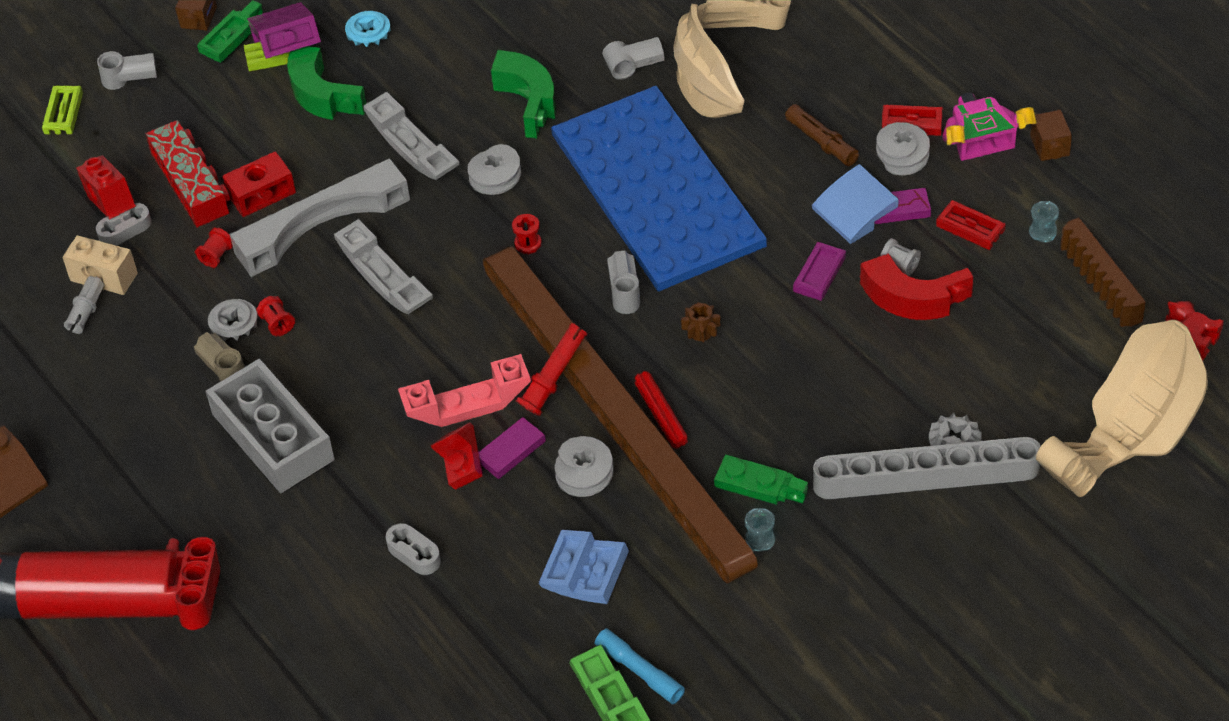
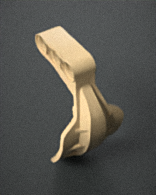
(702, 67)
(1137, 409)

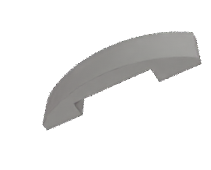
(407, 139)
(379, 269)

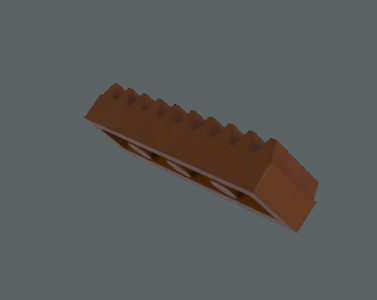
(1103, 272)

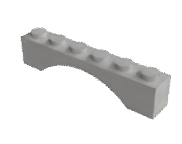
(372, 190)

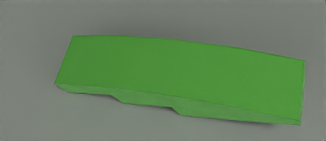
(606, 687)

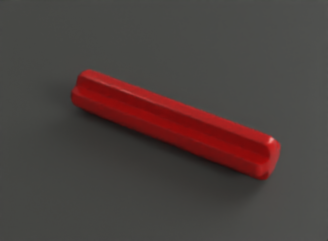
(661, 410)

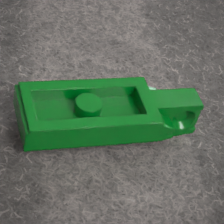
(229, 33)
(759, 481)

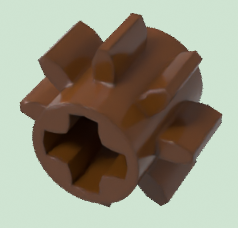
(700, 322)

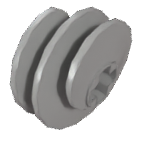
(903, 148)
(495, 170)
(583, 466)

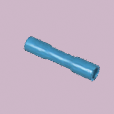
(655, 678)

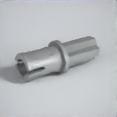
(84, 304)

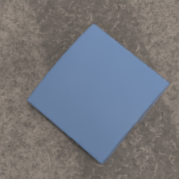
(854, 204)
(583, 566)

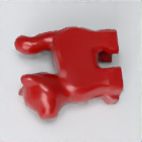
(1202, 329)

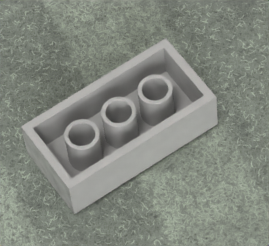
(270, 425)

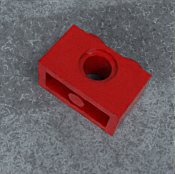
(259, 184)
(105, 186)

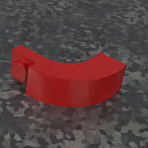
(910, 296)

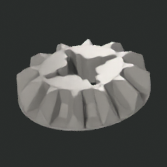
(226, 312)
(940, 430)

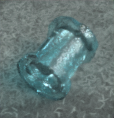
(1044, 217)
(760, 529)

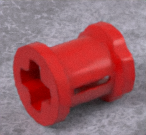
(521, 234)
(214, 247)
(274, 316)

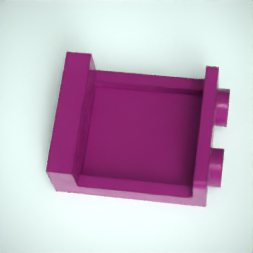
(284, 30)

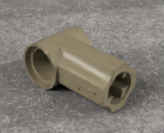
(218, 355)

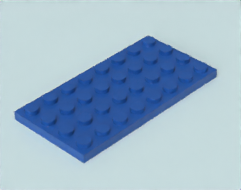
(658, 188)

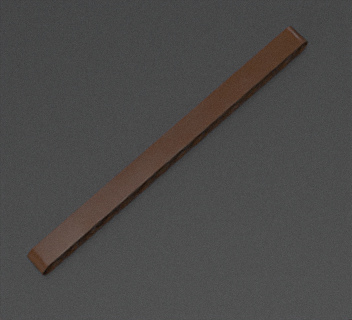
(624, 420)

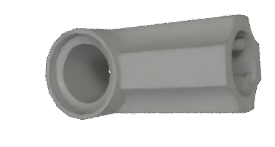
(624, 58)
(118, 70)
(624, 282)

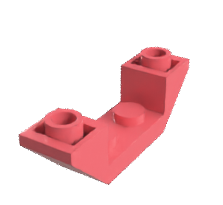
(470, 401)

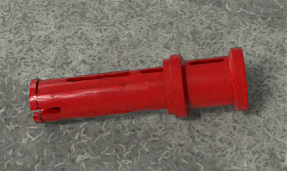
(544, 382)

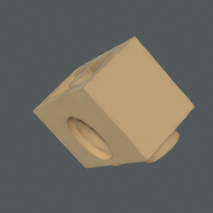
(107, 261)

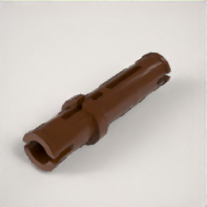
(830, 141)

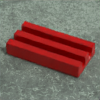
(920, 116)
(968, 227)

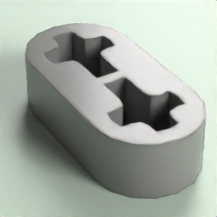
(124, 225)
(416, 544)

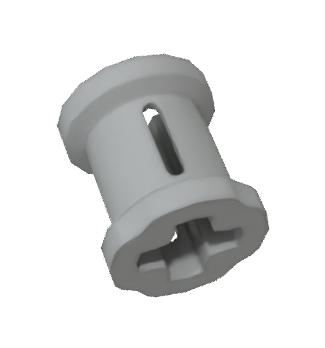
(904, 258)

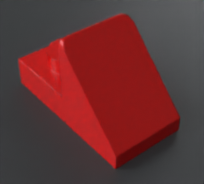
(460, 456)

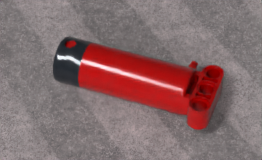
(112, 583)

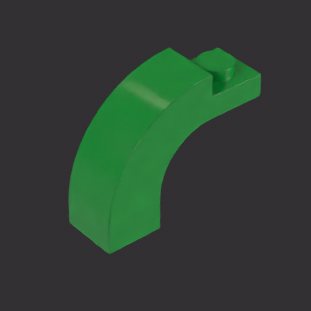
(530, 79)
(316, 94)

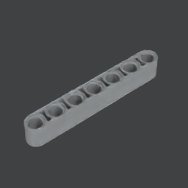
(926, 468)

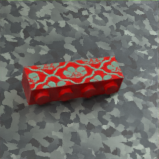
(188, 173)

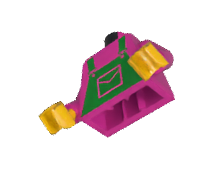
(984, 126)

